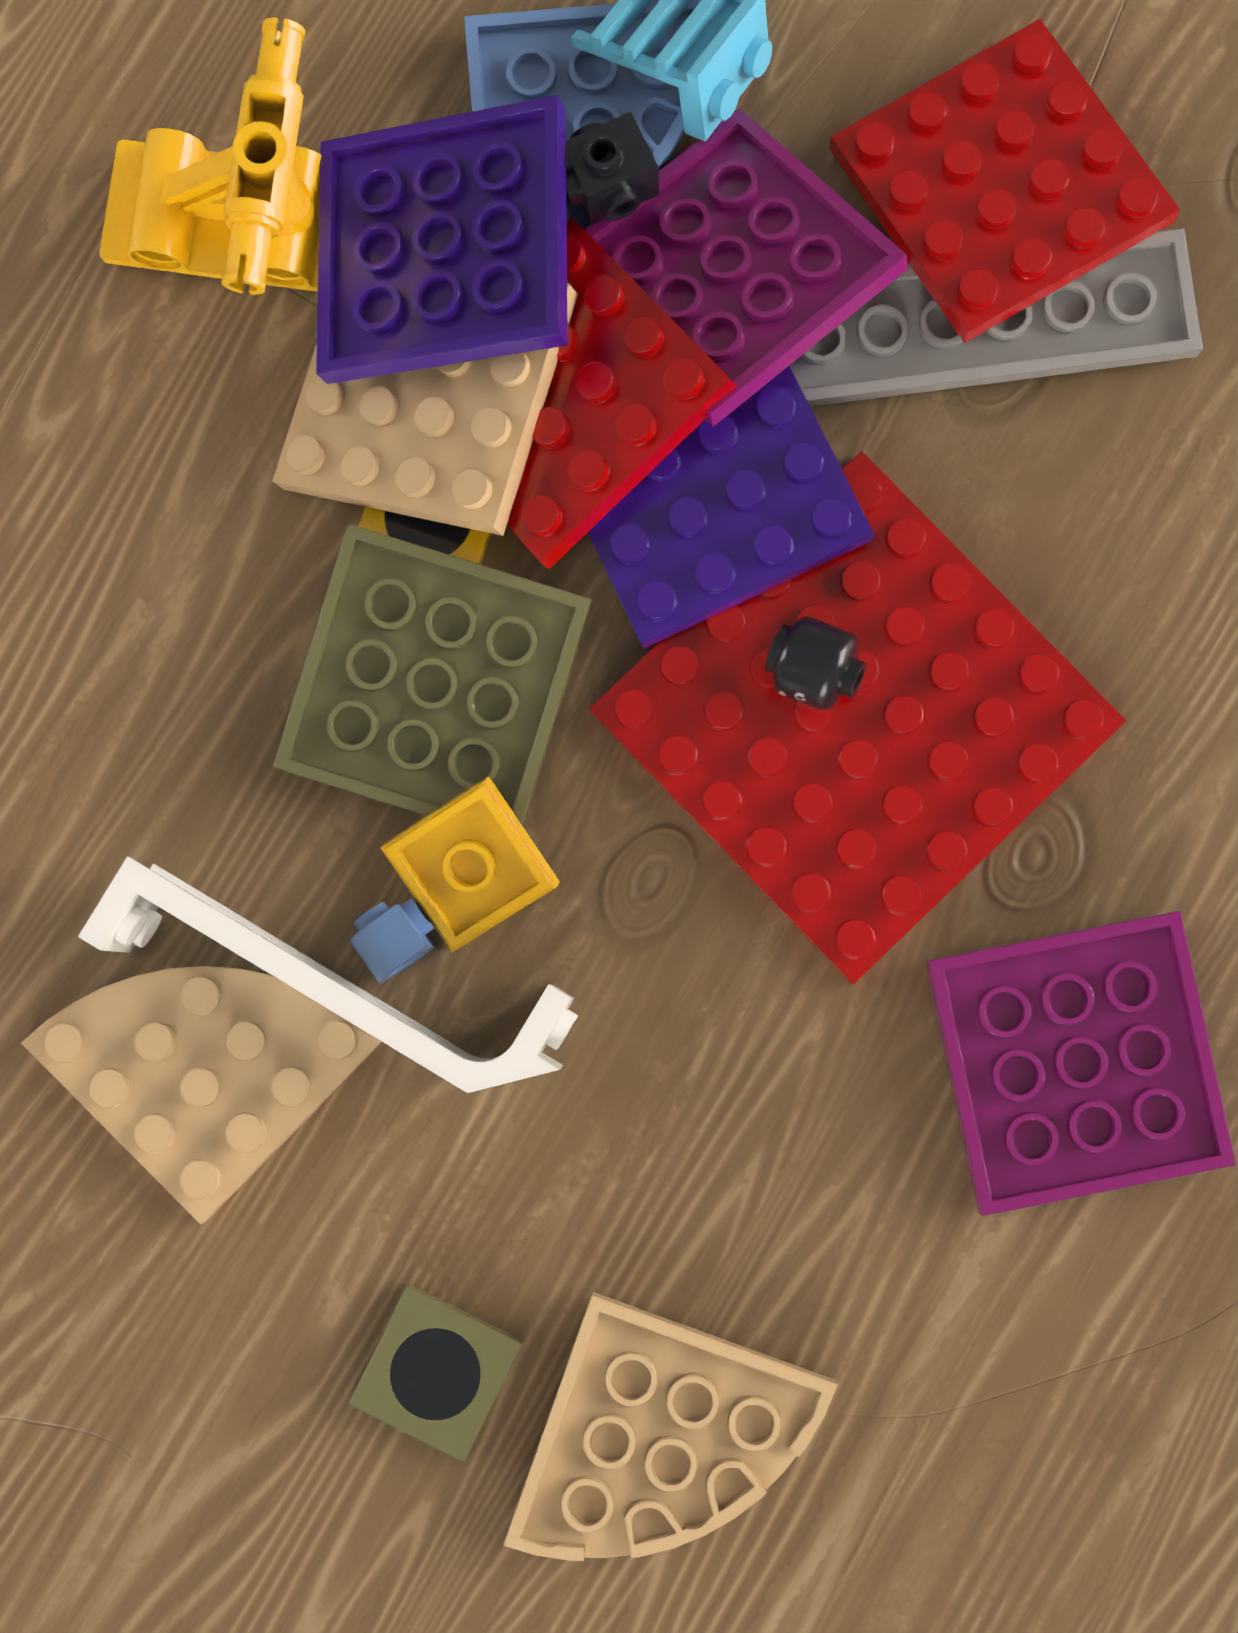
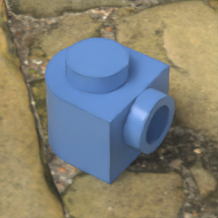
(392, 938)

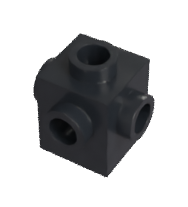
(609, 169)

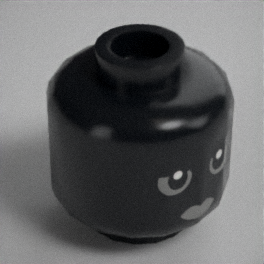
(815, 663)

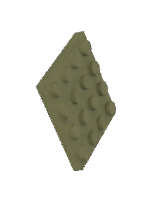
(430, 677)

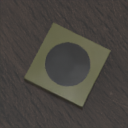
(436, 1372)

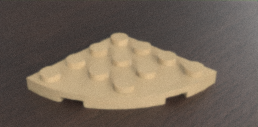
(200, 1071)
(659, 1437)

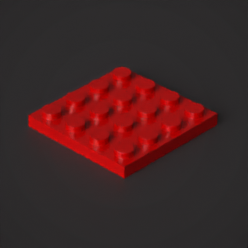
(1003, 180)
(614, 405)

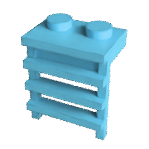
(707, 58)

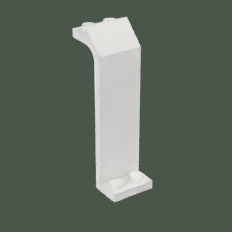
(129, 918)

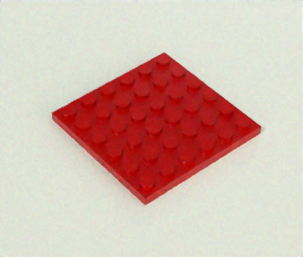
(889, 795)

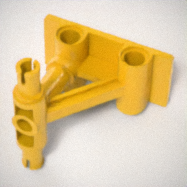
(231, 211)

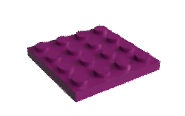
(750, 254)
(1080, 1063)

